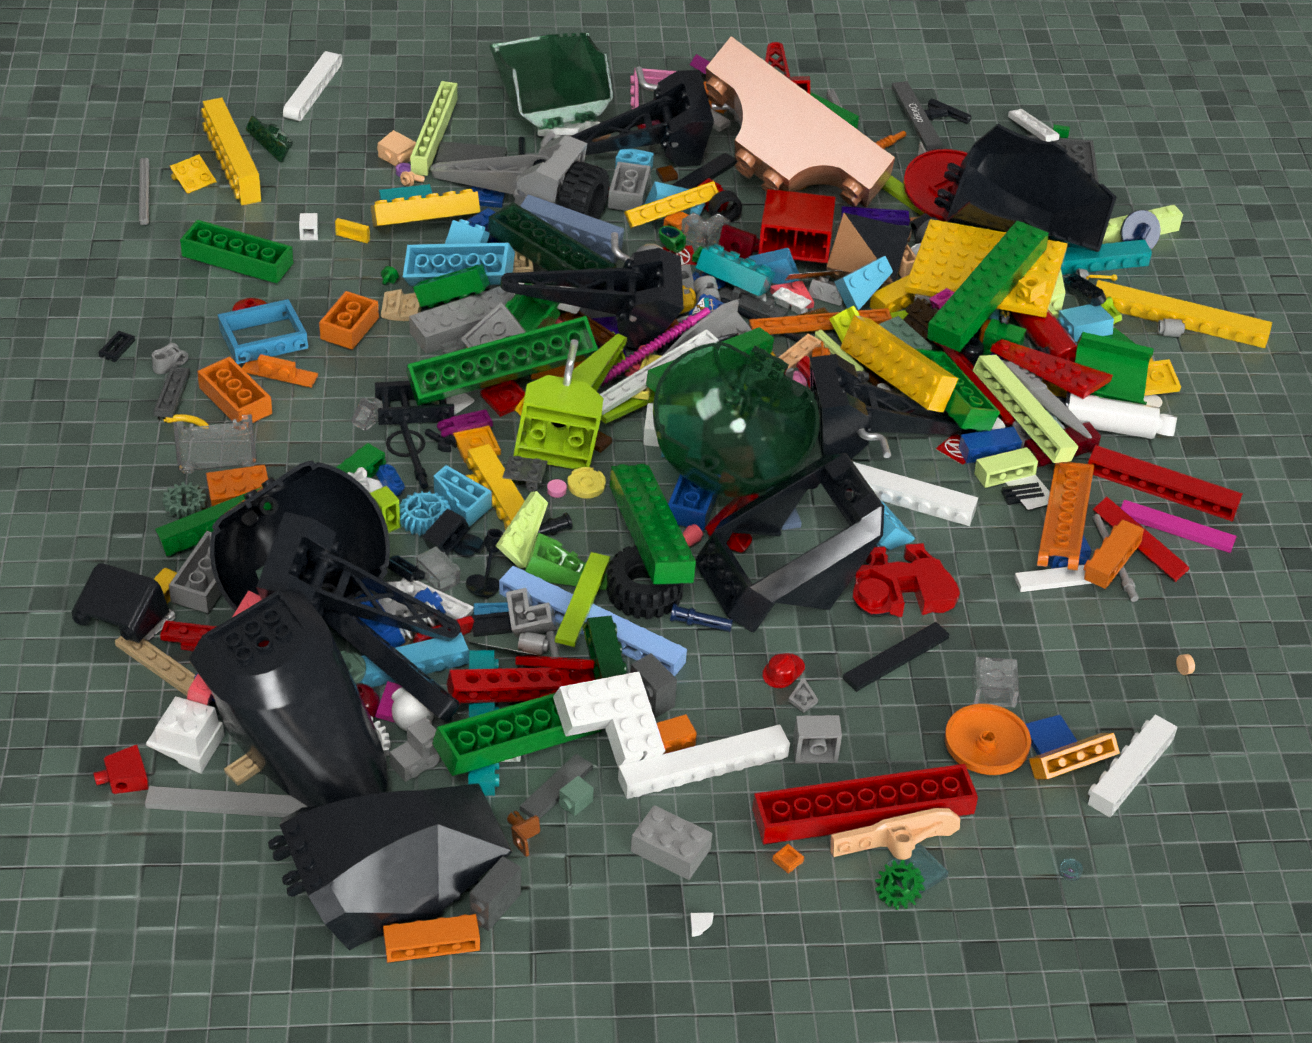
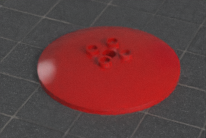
(926, 176)

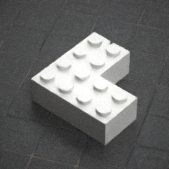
(613, 705)

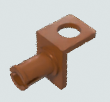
(523, 830)

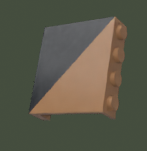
(865, 240)

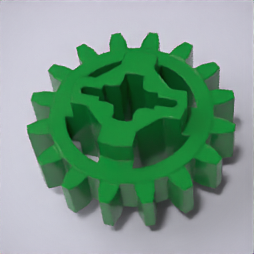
(908, 878)

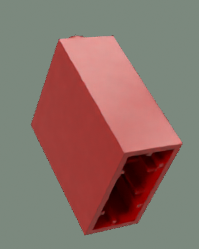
(797, 223)

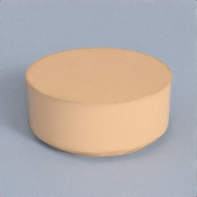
(1185, 664)

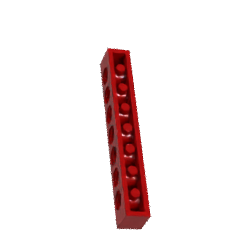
(511, 683)

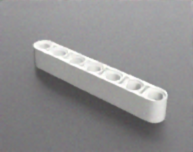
(312, 86)

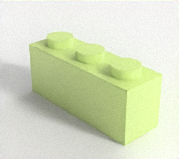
(1005, 467)

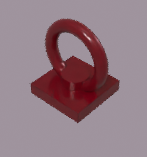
(738, 241)

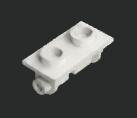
(786, 297)

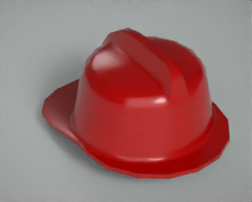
(783, 670)

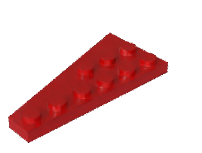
(1066, 374)

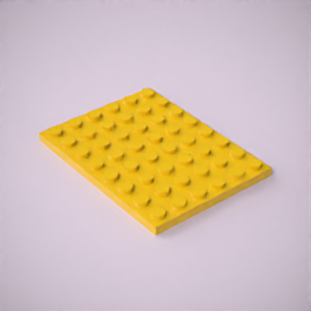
(953, 252)

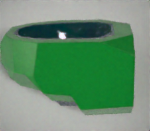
(672, 238)

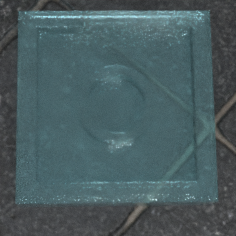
(930, 868)

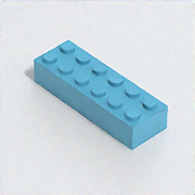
(434, 260)

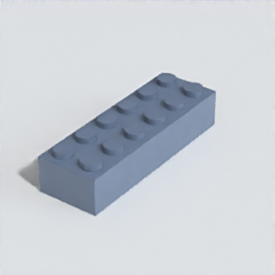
(581, 227)

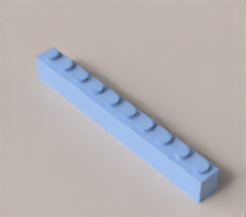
(635, 640)

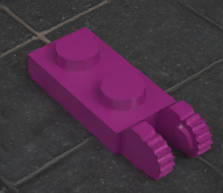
(464, 422)

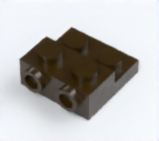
(919, 316)

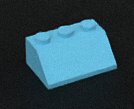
(894, 532)

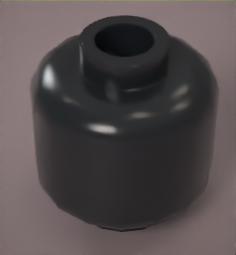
(973, 350)

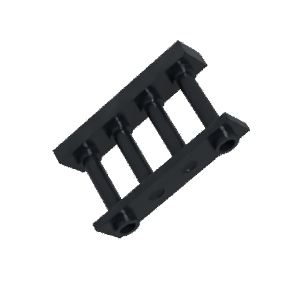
(410, 414)

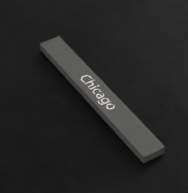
(917, 116)

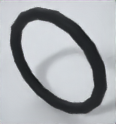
(404, 454)

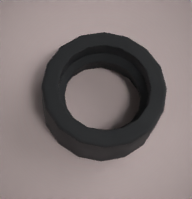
(721, 198)

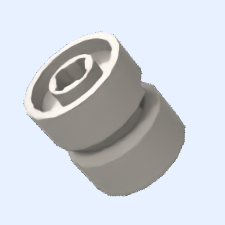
(706, 285)

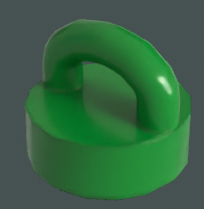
(389, 275)

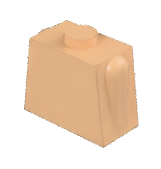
(395, 148)

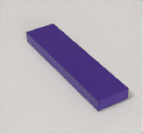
(892, 216)

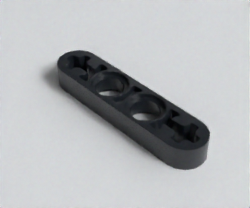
(1085, 290)

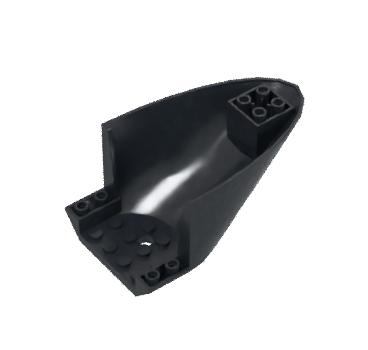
(292, 701)

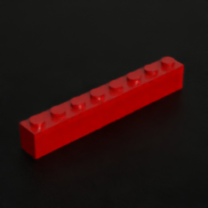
(1165, 483)

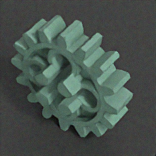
(174, 502)

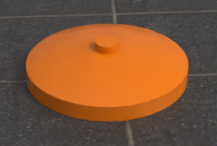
(987, 739)

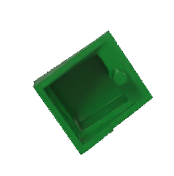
(533, 312)

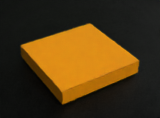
(474, 438)

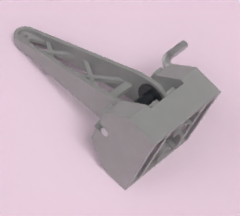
(519, 174)

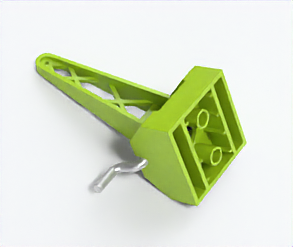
(565, 413)

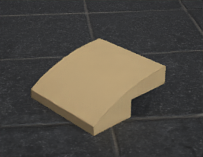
(399, 306)

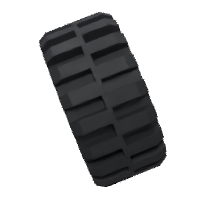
(585, 189)
(638, 598)

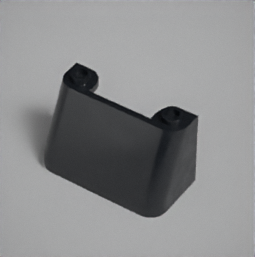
(121, 599)

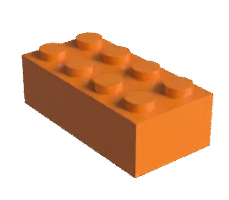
(234, 390)

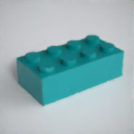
(735, 270)

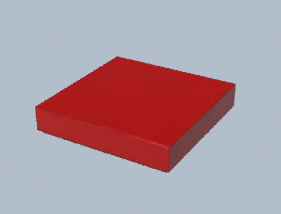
(503, 397)

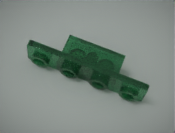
(270, 138)

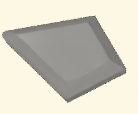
(803, 696)

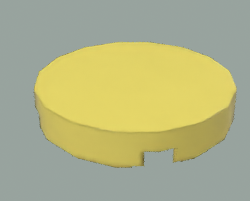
(586, 482)

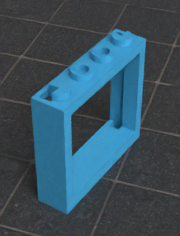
(257, 316)

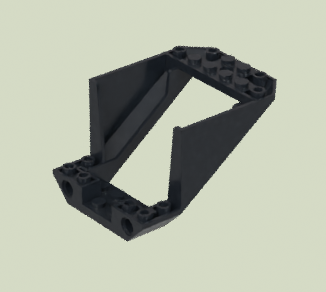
(817, 575)

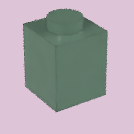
(576, 795)

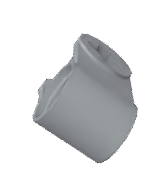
(167, 357)

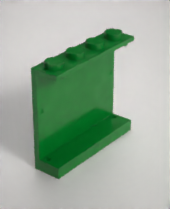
(1122, 359)

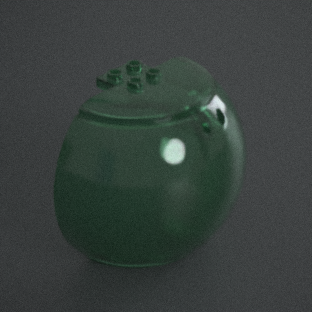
(733, 419)

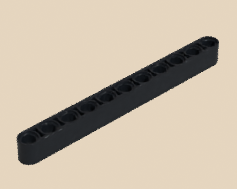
(393, 663)

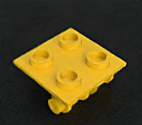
(192, 174)

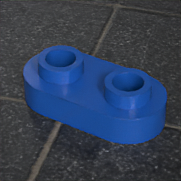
(389, 477)

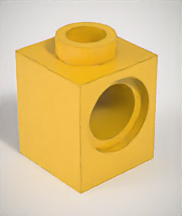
(1031, 287)

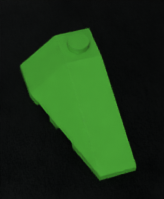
(555, 563)

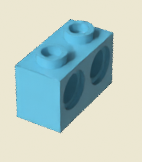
(635, 157)

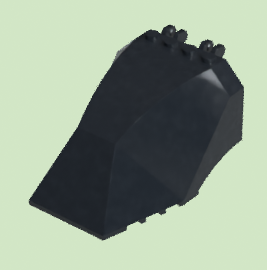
(1029, 182)
(389, 856)

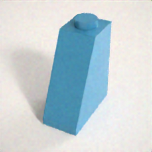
(780, 262)

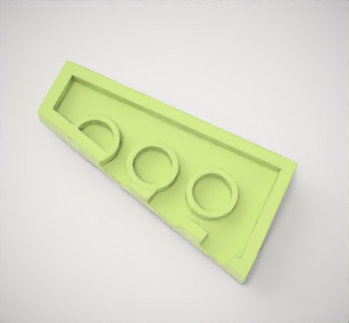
(523, 529)

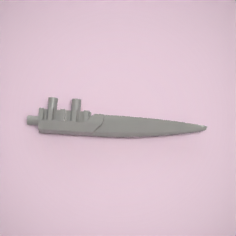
(1046, 398)

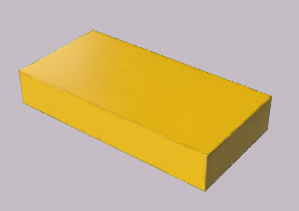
(352, 230)

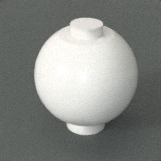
(408, 710)

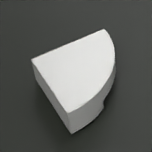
(700, 922)

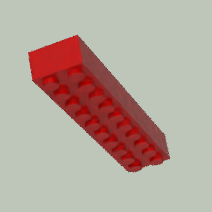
(860, 802)

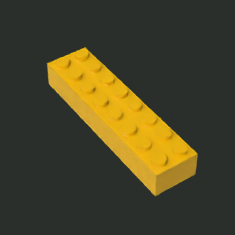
(231, 151)
(899, 363)

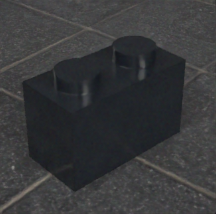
(446, 531)

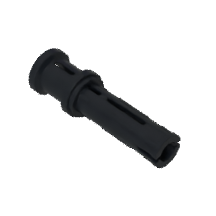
(555, 525)

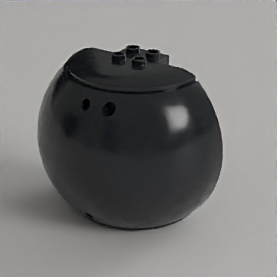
(312, 490)

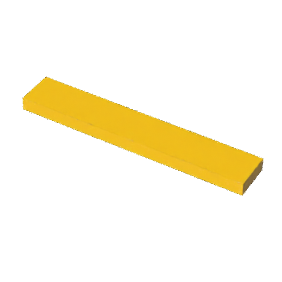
(670, 205)

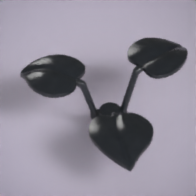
(467, 546)

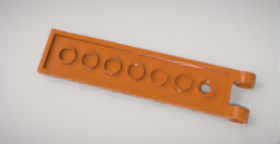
(1066, 513)

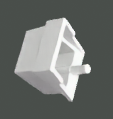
(188, 733)

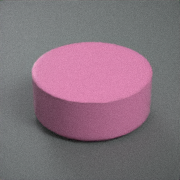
(556, 488)

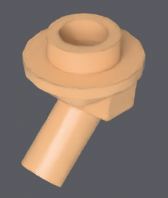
(408, 178)

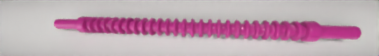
(662, 340)

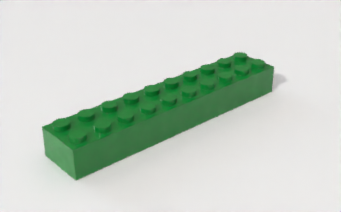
(987, 286)
(499, 361)
(652, 524)

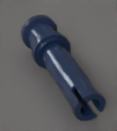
(691, 617)

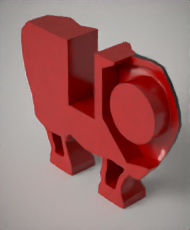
(881, 583)

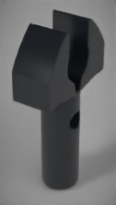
(443, 442)

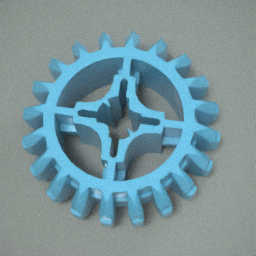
(421, 511)

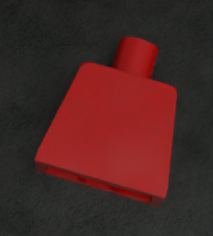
(123, 771)

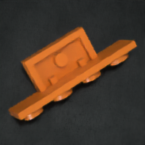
(280, 370)

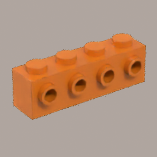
(1113, 553)
(431, 938)

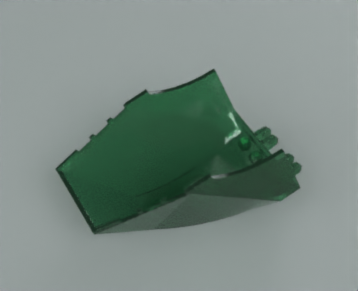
(555, 78)

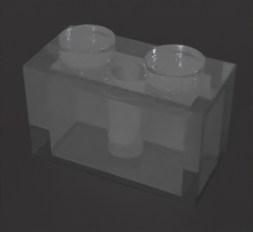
(438, 569)

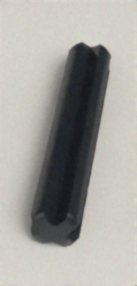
(952, 112)

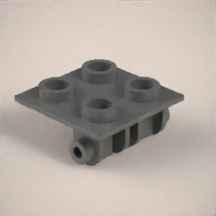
(525, 470)

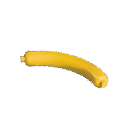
(186, 418)

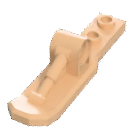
(897, 833)

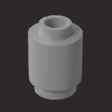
(1170, 327)
(533, 643)

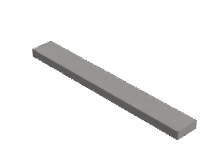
(221, 802)

